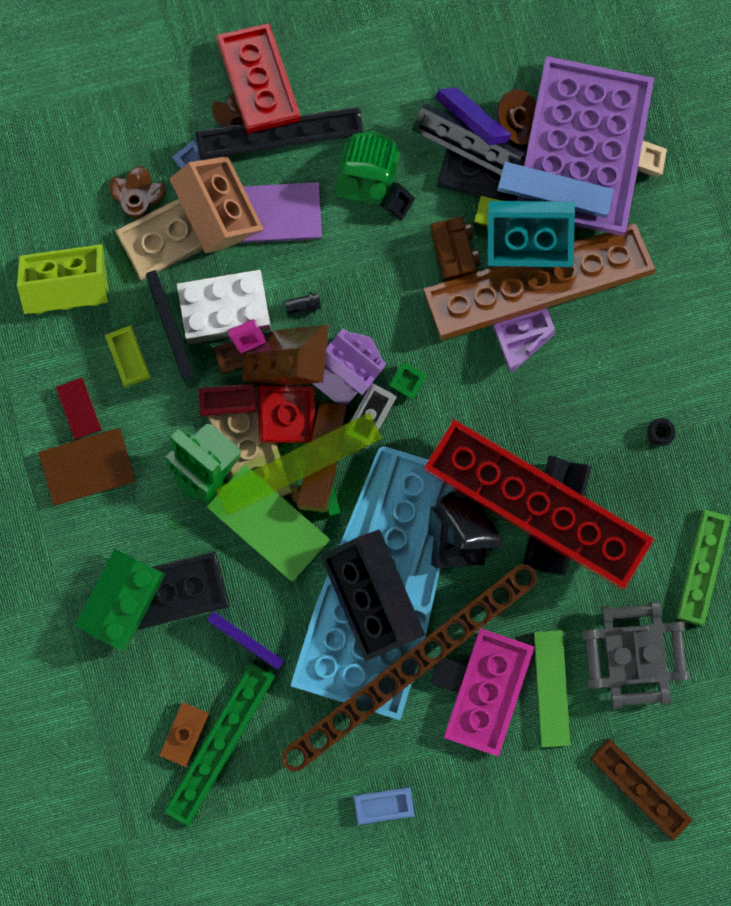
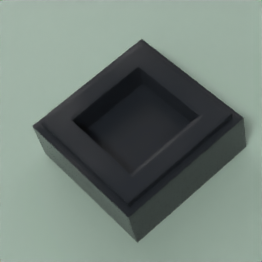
(397, 201)
(448, 674)

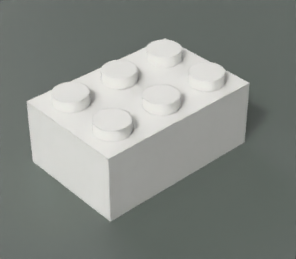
(222, 303)

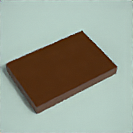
(87, 467)

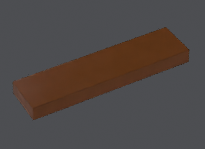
(317, 487)
(640, 789)

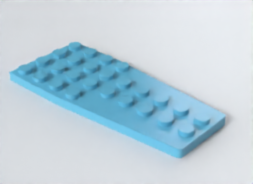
(398, 503)

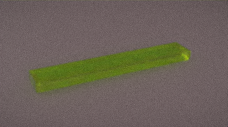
(299, 464)

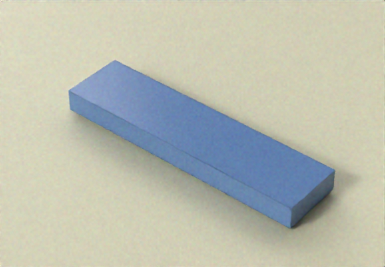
(555, 188)

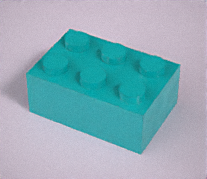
(531, 233)

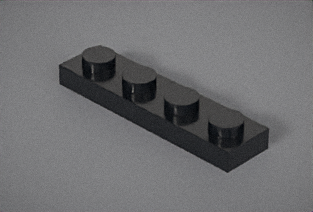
(462, 140)

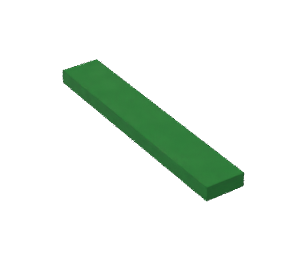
(219, 744)

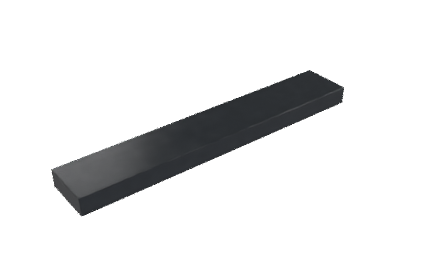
(310, 129)

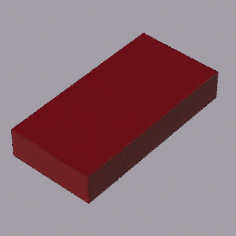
(227, 400)
(78, 408)

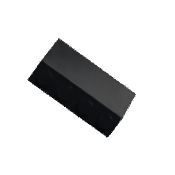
(372, 595)

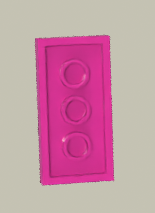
(488, 692)

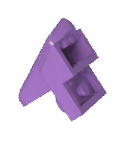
(350, 366)

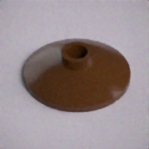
(516, 115)

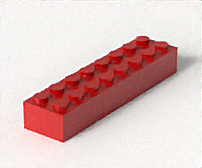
(538, 505)

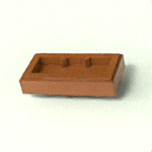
(184, 734)

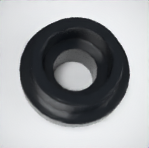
(669, 432)

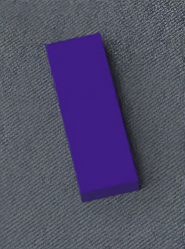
(472, 116)
(245, 640)

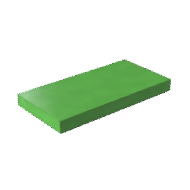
(274, 531)

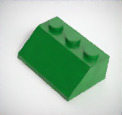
(120, 600)

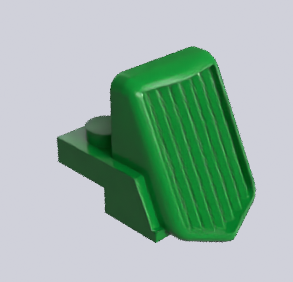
(367, 167)
(201, 461)

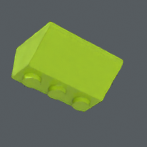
(62, 279)

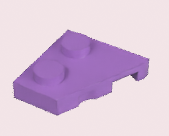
(523, 336)

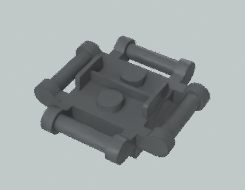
(635, 655)

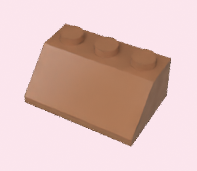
(216, 203)

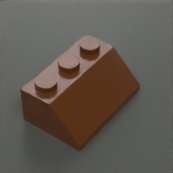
(288, 357)

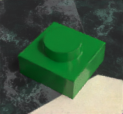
(408, 381)
(333, 506)

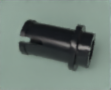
(303, 304)

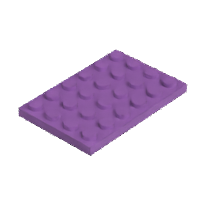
(592, 131)

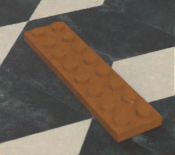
(518, 290)

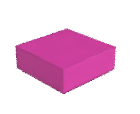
(246, 336)

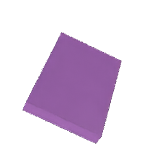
(286, 212)

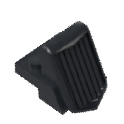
(460, 532)

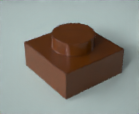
(229, 357)

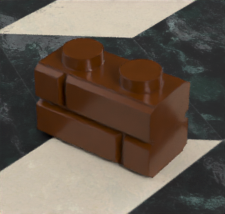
(454, 248)

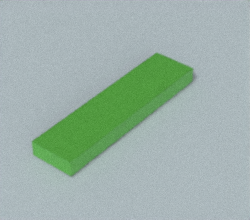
(703, 567)
(551, 688)

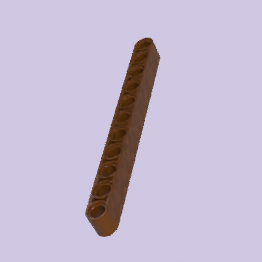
(423, 662)

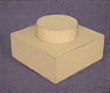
(652, 159)

